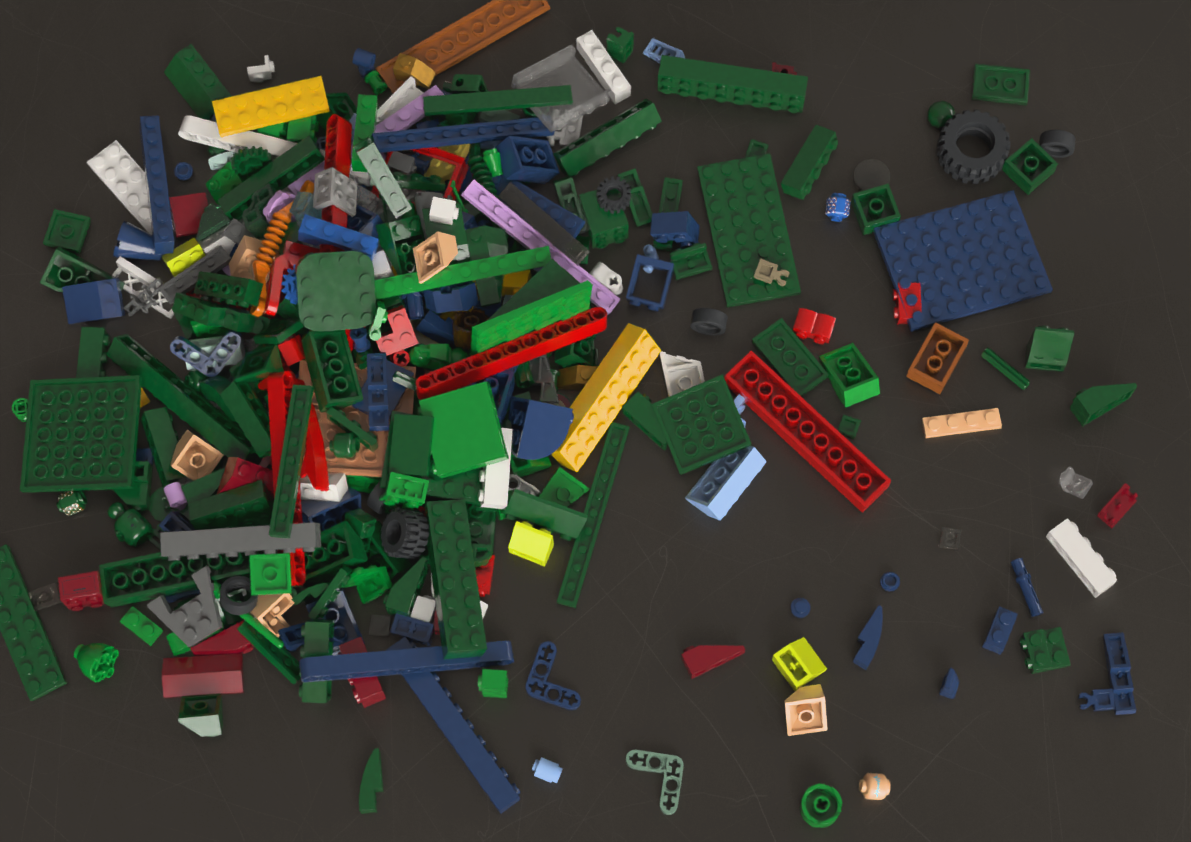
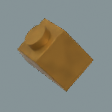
(411, 66)
(575, 377)

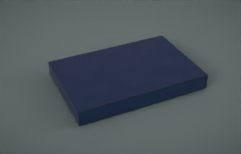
(395, 390)

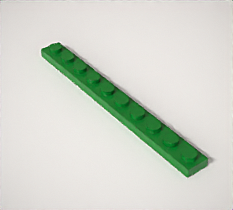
(464, 272)

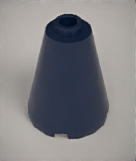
(135, 243)

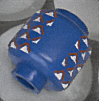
(837, 207)

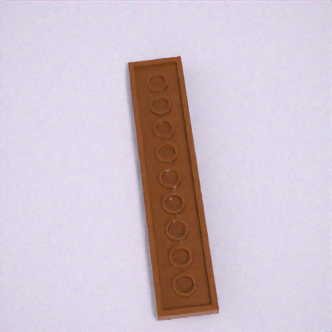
(467, 36)

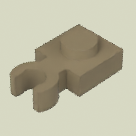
(768, 272)

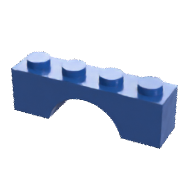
(317, 232)

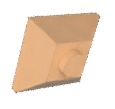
(434, 255)
(195, 456)
(806, 711)

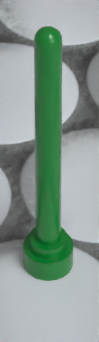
(252, 621)

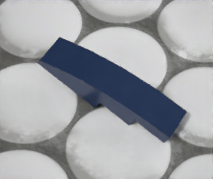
(377, 392)
(1119, 673)

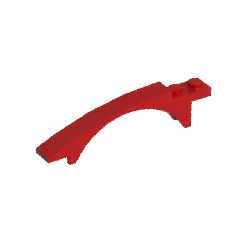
(315, 459)

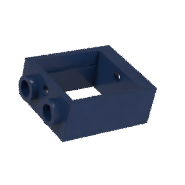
(652, 263)

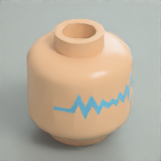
(874, 786)

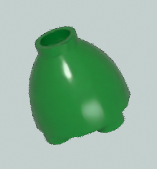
(96, 660)

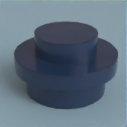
(183, 171)
(890, 581)
(800, 607)

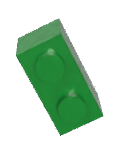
(493, 683)

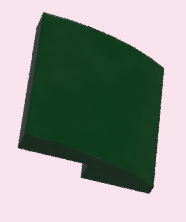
(316, 591)

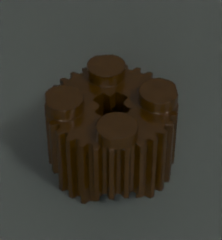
(463, 326)

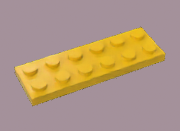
(270, 106)

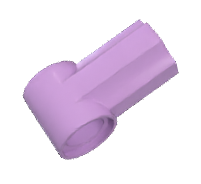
(175, 496)

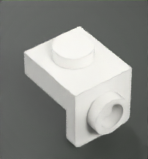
(261, 72)

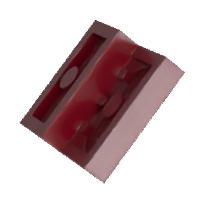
(187, 213)

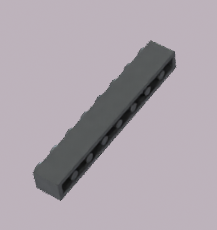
(238, 540)

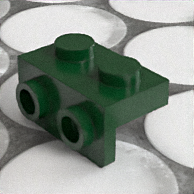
(690, 261)

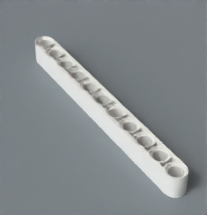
(207, 133)

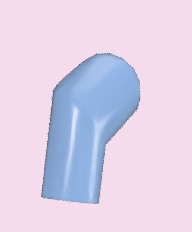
(651, 252)

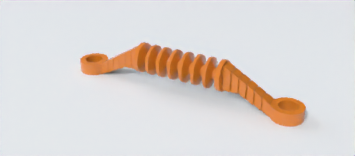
(261, 267)

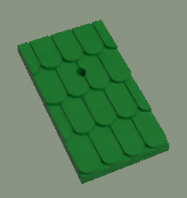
(541, 302)

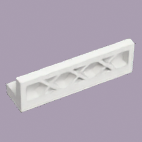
(399, 99)
(143, 277)

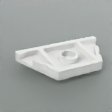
(680, 373)

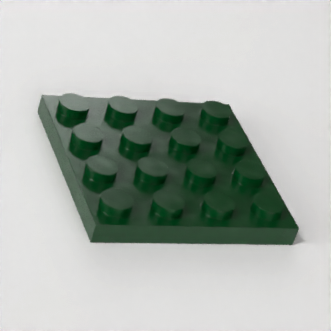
(701, 424)

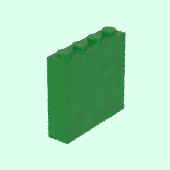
(464, 430)

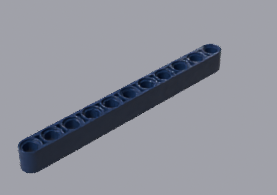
(398, 662)

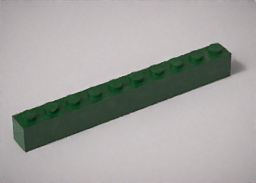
(181, 398)

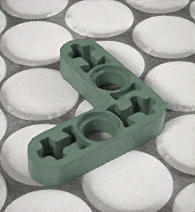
(663, 768)

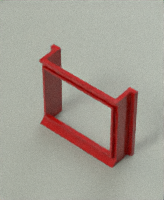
(458, 175)

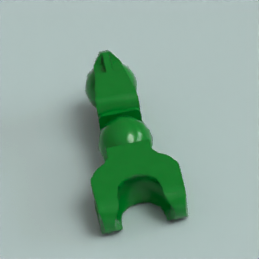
(435, 355)

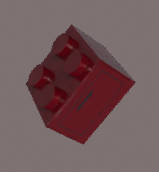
(81, 590)

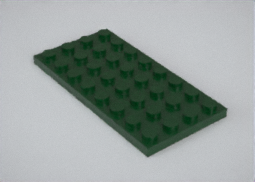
(747, 227)

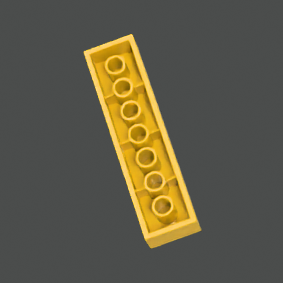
(606, 394)

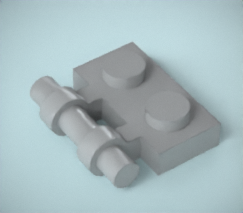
(569, 133)

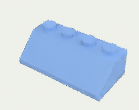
(725, 482)

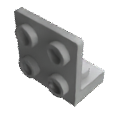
(335, 189)

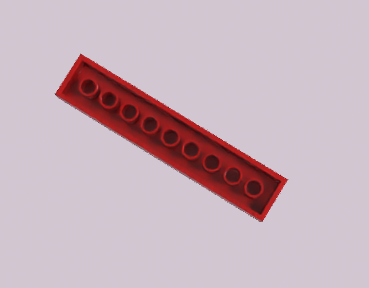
(807, 431)

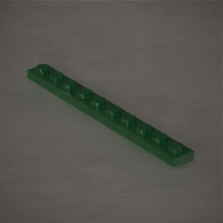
(595, 510)

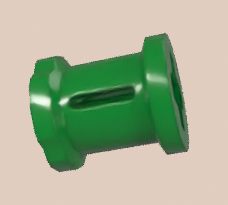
(375, 82)

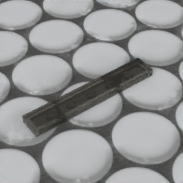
(544, 224)

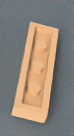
(961, 423)

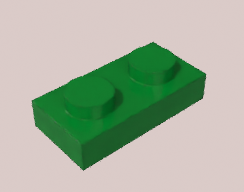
(141, 626)

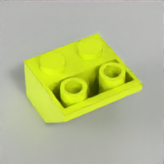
(183, 256)
(531, 543)
(798, 663)

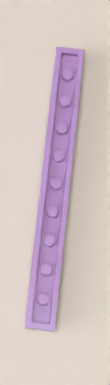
(398, 121)
(532, 239)

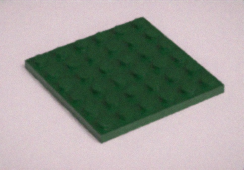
(81, 434)

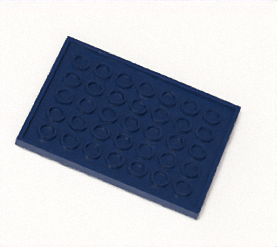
(964, 259)

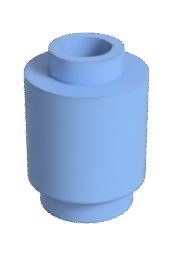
(547, 770)

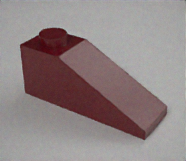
(226, 642)
(706, 657)

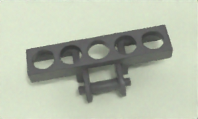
(136, 302)

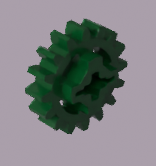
(250, 160)

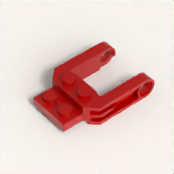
(291, 255)

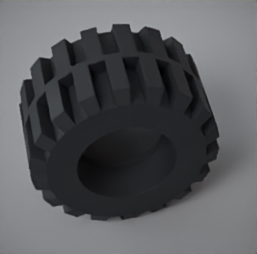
(404, 533)

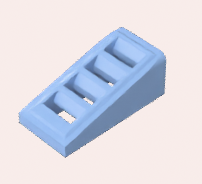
(661, 46)

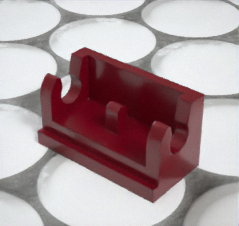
(1117, 506)

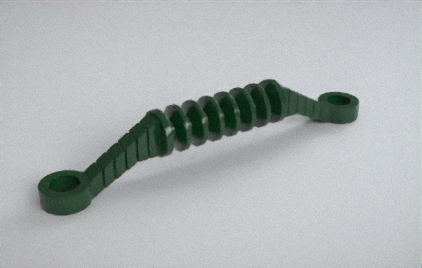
(481, 175)

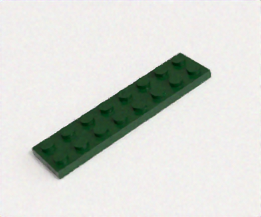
(25, 632)

